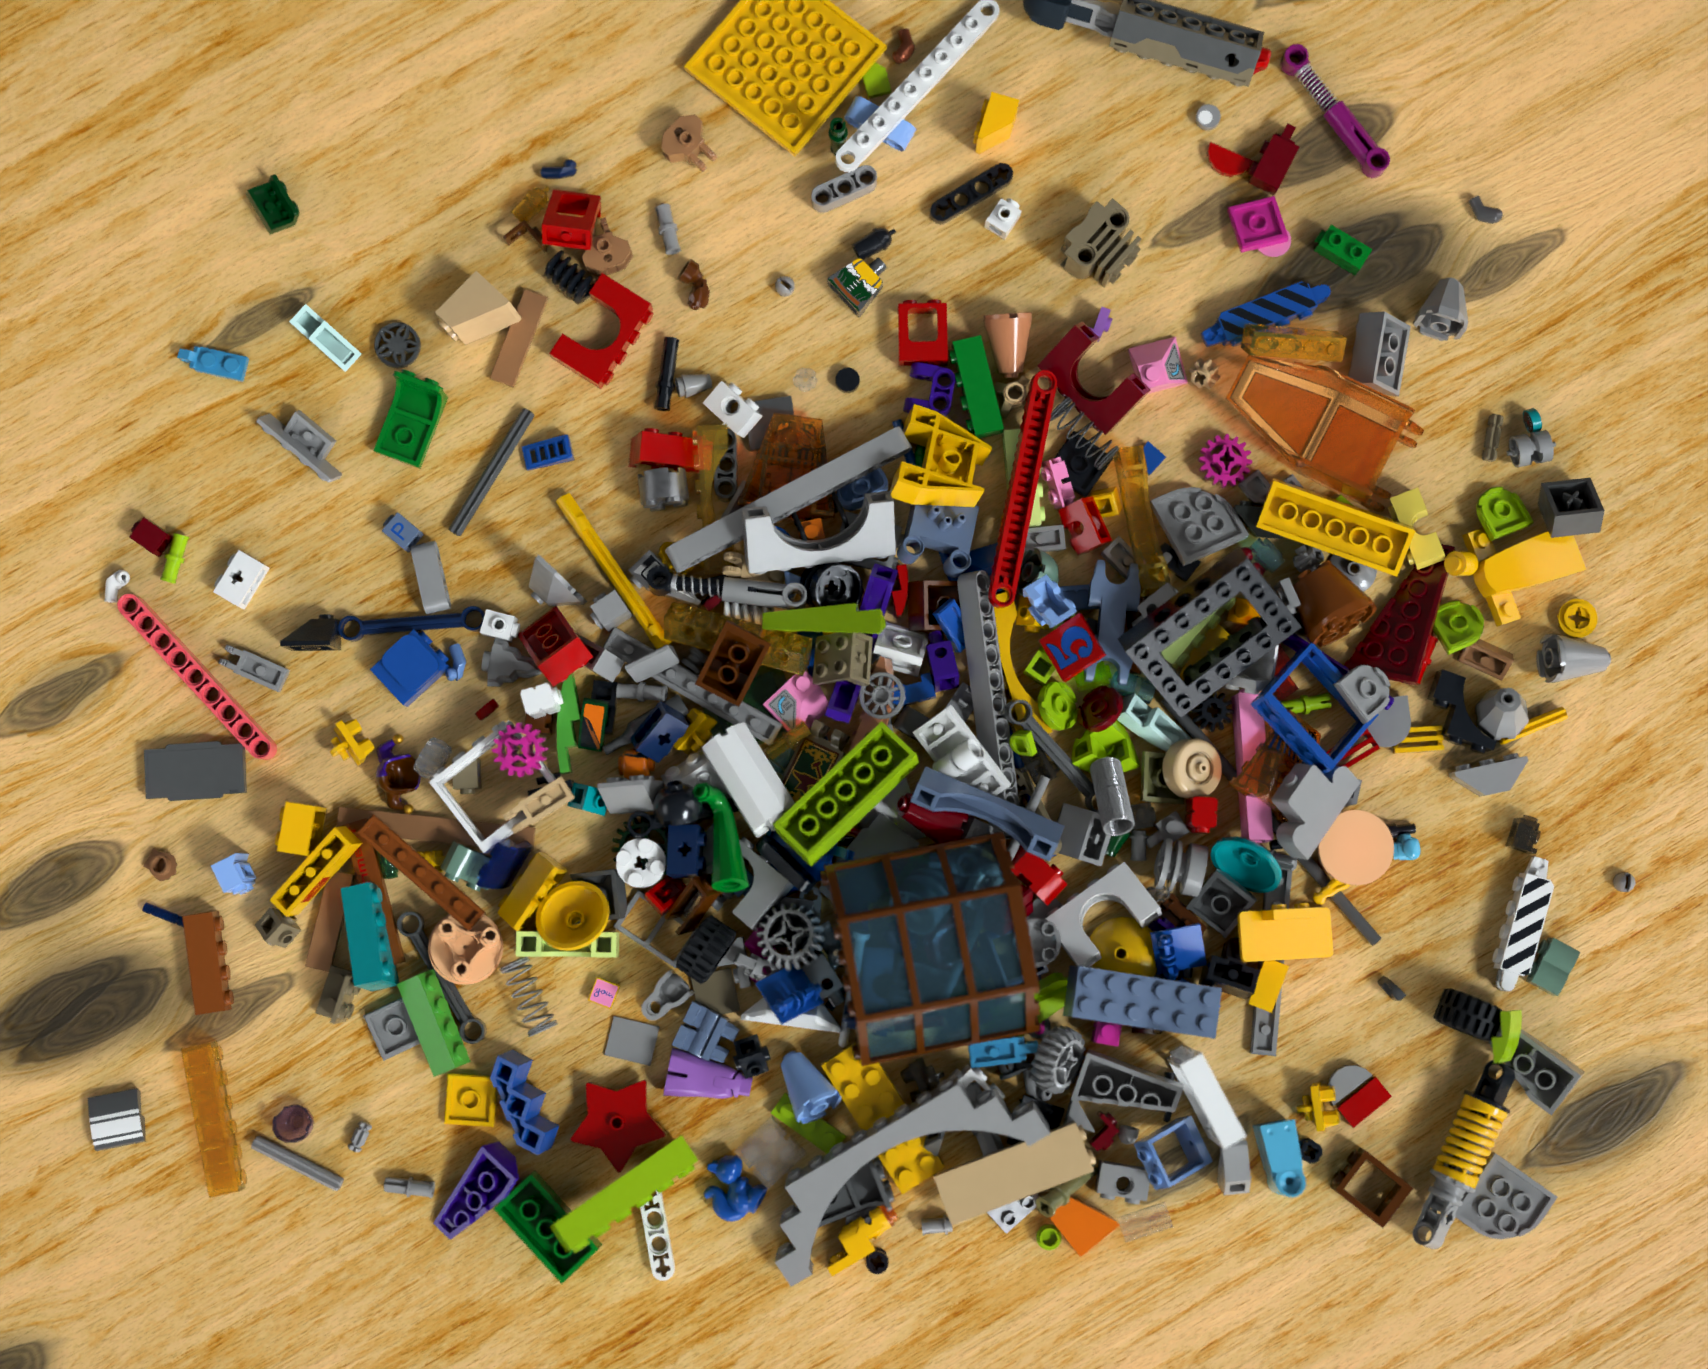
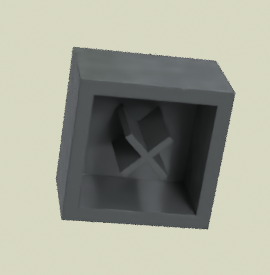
(1570, 507)

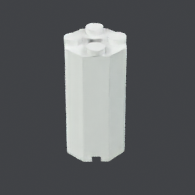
(748, 778)

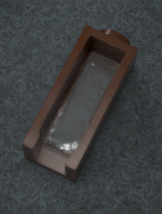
(693, 903)

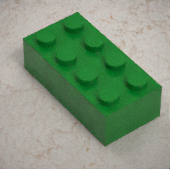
(530, 1213)

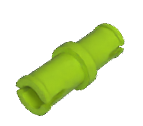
(174, 558)
(1307, 704)

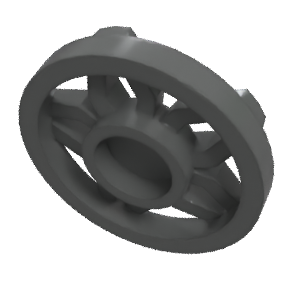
(397, 345)

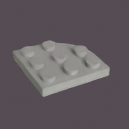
(1197, 523)
(1504, 1201)

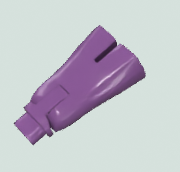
(697, 1077)

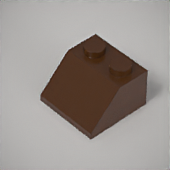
(925, 598)

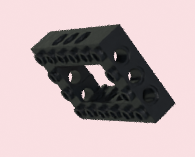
(1190, 607)

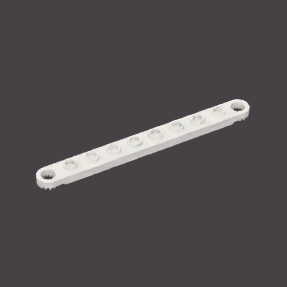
(917, 85)

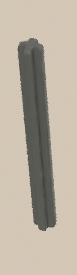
(491, 472)

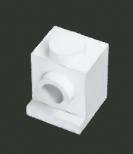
(1000, 225)

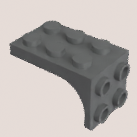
(861, 1192)

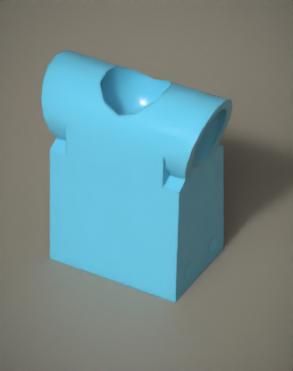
(1281, 1156)

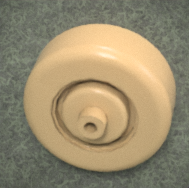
(1192, 768)

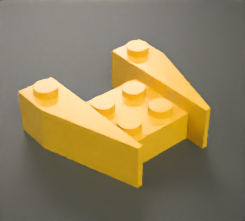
(946, 464)

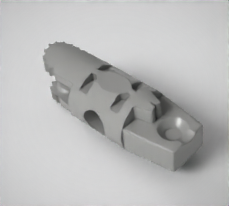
(753, 966)

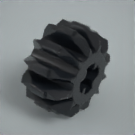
(1218, 718)

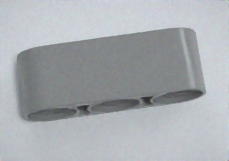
(850, 179)
(430, 577)

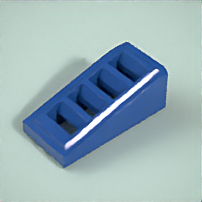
(558, 459)

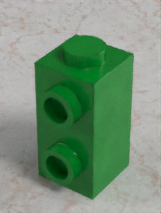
(1342, 249)

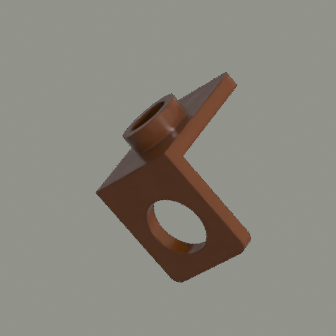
(521, 229)

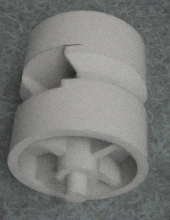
(1533, 448)

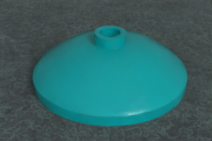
(1247, 863)

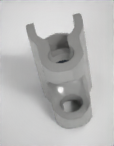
(669, 993)

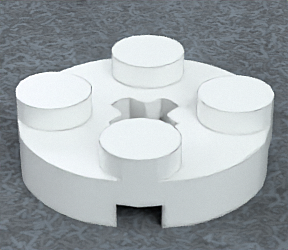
(654, 867)

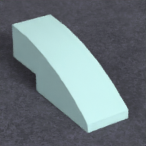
(325, 337)
(1150, 723)

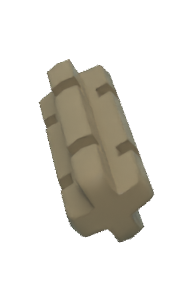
(1492, 437)

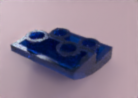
(504, 864)

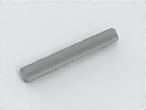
(297, 1163)

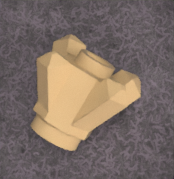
(1013, 395)

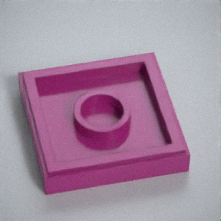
(1257, 224)

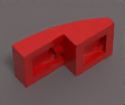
(900, 596)

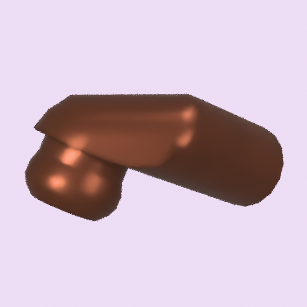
(906, 48)

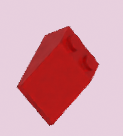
(555, 646)

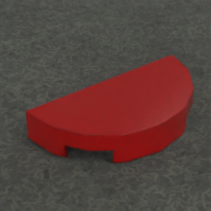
(1227, 162)

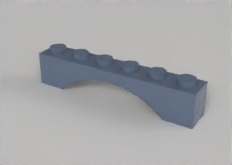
(944, 793)

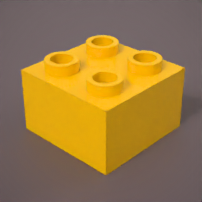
(300, 828)

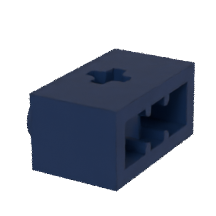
(659, 732)
(680, 840)

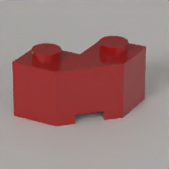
(1038, 875)

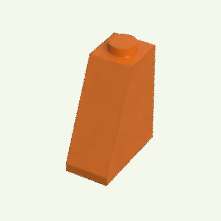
(1082, 1224)

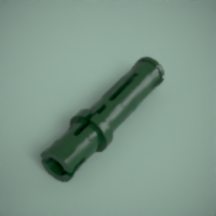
(837, 134)

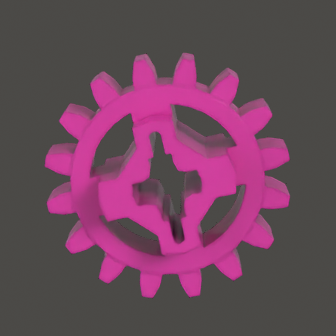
(1235, 461)
(512, 757)

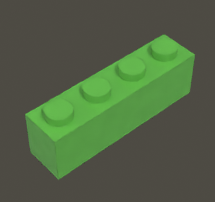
(433, 1022)

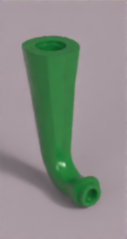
(728, 862)

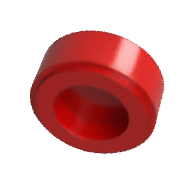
(487, 709)

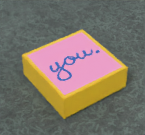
(604, 993)

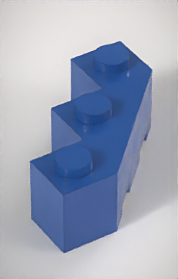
(522, 1102)

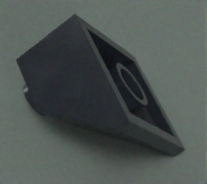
(315, 636)

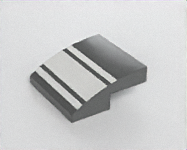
(116, 1119)

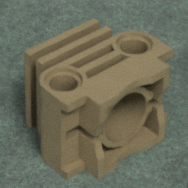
(1100, 244)

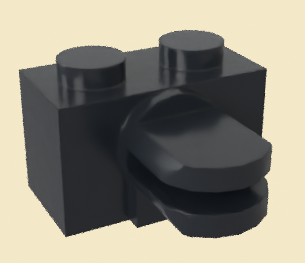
(1230, 972)

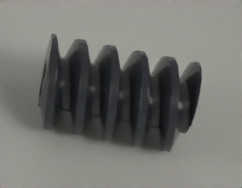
(568, 278)

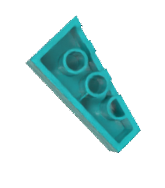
(368, 938)

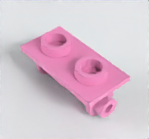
(1053, 473)

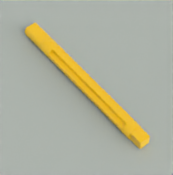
(612, 570)

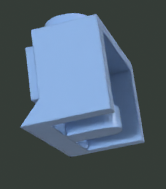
(234, 874)

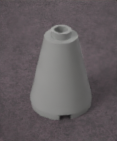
(1569, 658)

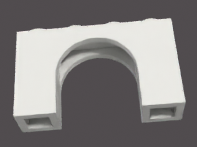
(1118, 886)

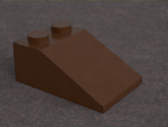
(733, 663)

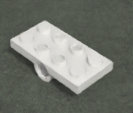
(959, 752)

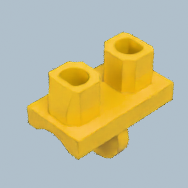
(697, 733)
(357, 751)
(1320, 1095)

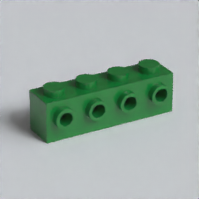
(977, 387)

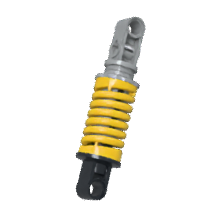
(1464, 1152)

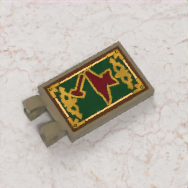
(813, 759)

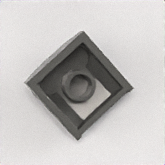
(611, 885)
(1221, 901)

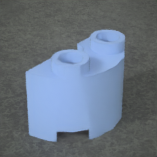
(1046, 603)

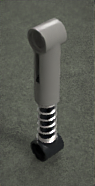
(731, 590)

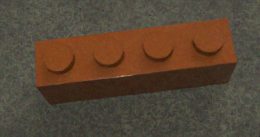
(207, 962)

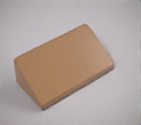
(1487, 659)

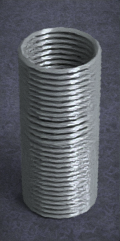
(1112, 796)

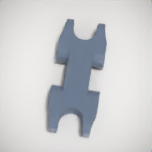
(1113, 603)

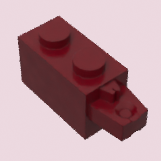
(1275, 162)

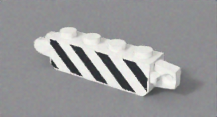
(1523, 925)

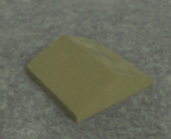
(1152, 781)

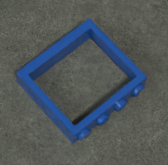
(1290, 729)

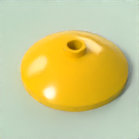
(565, 907)
(1127, 935)

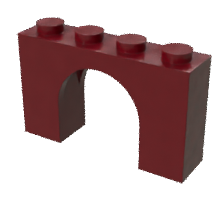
(1105, 410)

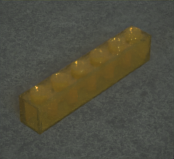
(213, 1119)

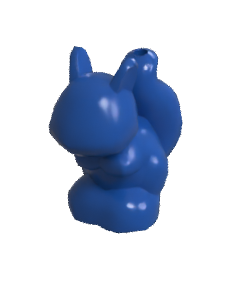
(740, 1196)

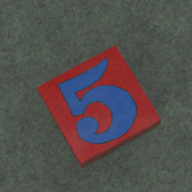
(1072, 647)

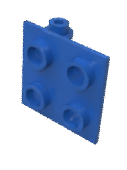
(1178, 949)
(790, 993)

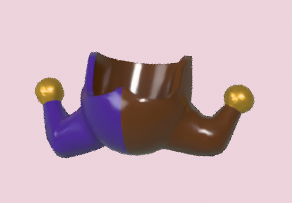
(396, 774)

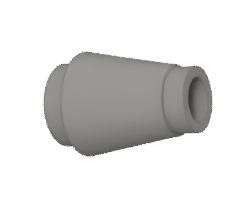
(692, 384)

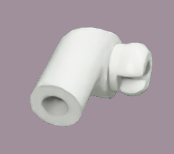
(114, 583)

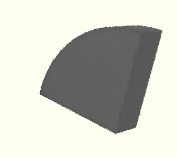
(1391, 989)

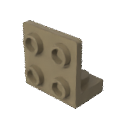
(842, 658)
(338, 995)

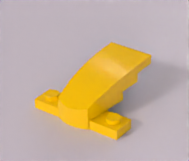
(1520, 568)

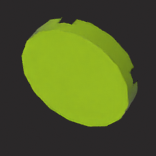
(1057, 705)

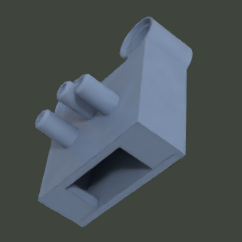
(943, 530)

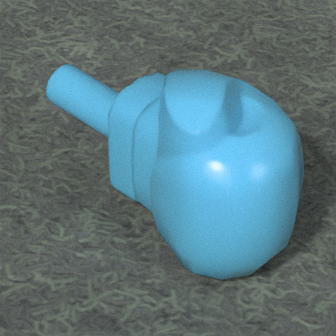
(1406, 847)

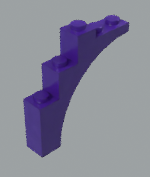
(875, 597)

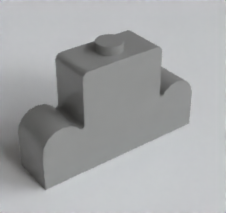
(1311, 805)

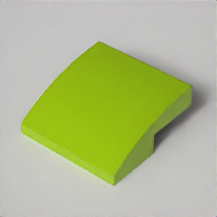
(1506, 1045)

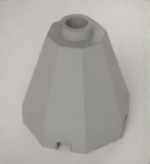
(1444, 311)
(1501, 714)

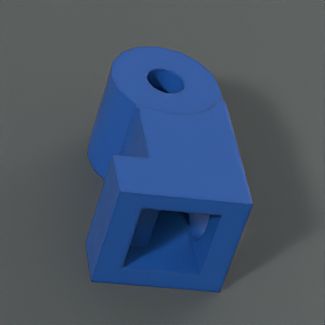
(918, 691)

